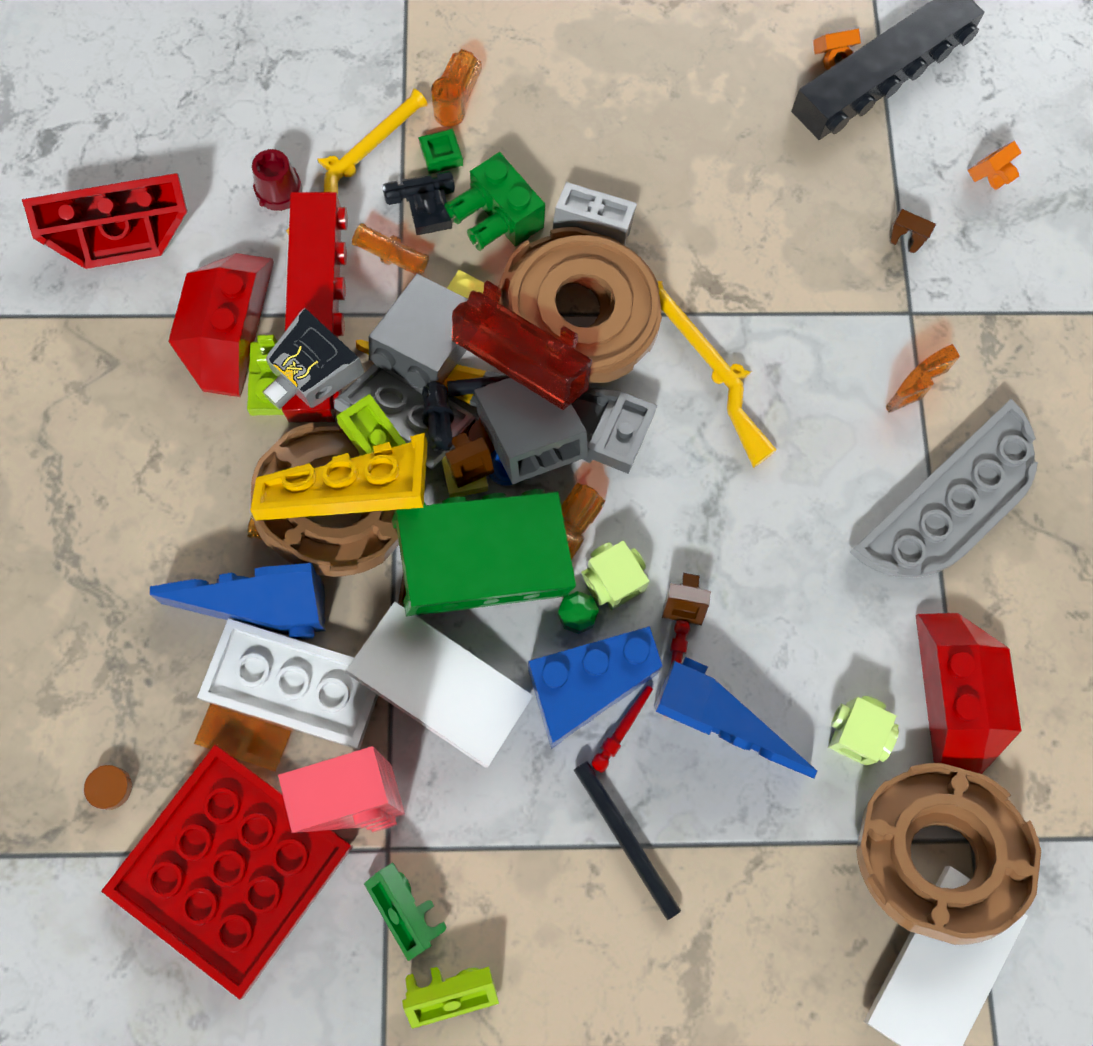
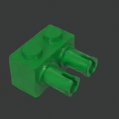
(506, 199)

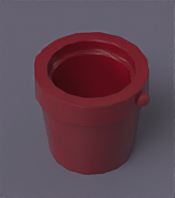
(274, 179)

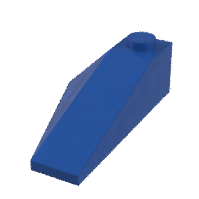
(276, 599)
(708, 707)

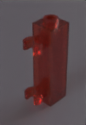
(521, 348)

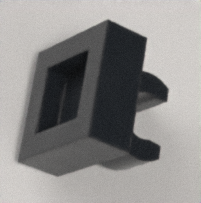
(429, 212)

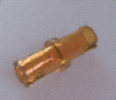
(390, 250)

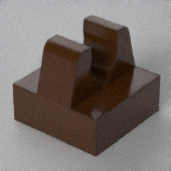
(918, 226)
(469, 460)
(686, 601)

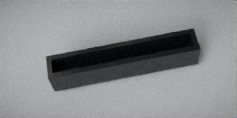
(885, 64)

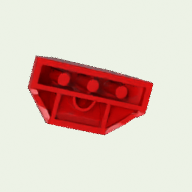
(110, 220)
(220, 320)
(966, 691)

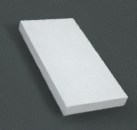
(439, 684)
(938, 985)

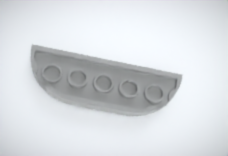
(956, 501)

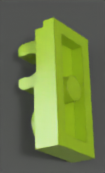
(261, 377)
(368, 426)
(441, 1000)

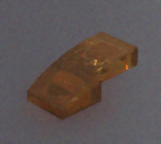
(920, 379)
(243, 737)

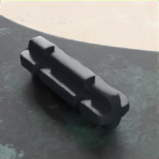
(395, 192)

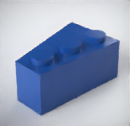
(591, 678)

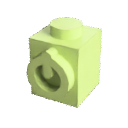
(615, 574)
(864, 730)

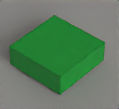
(440, 151)

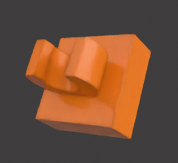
(836, 44)
(997, 166)

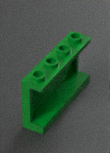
(484, 552)

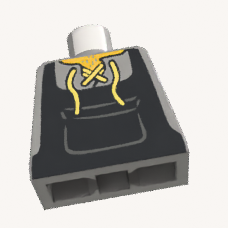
(309, 363)

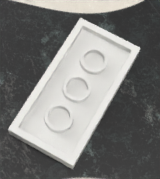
(288, 684)

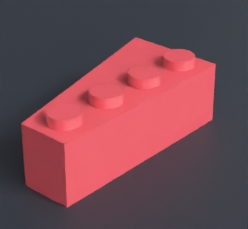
(343, 793)

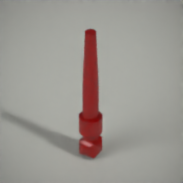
(679, 643)
(612, 745)

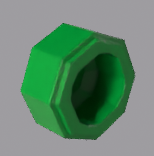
(578, 612)

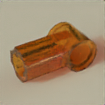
(454, 88)
(579, 513)

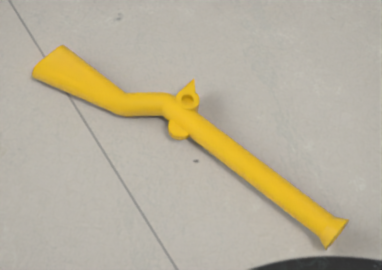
(346, 165)
(753, 440)

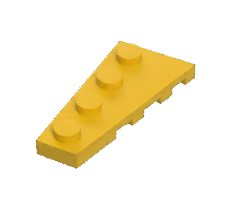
(367, 483)

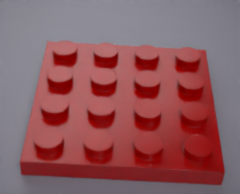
(225, 872)

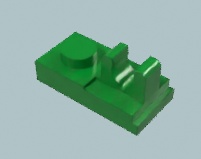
(396, 904)

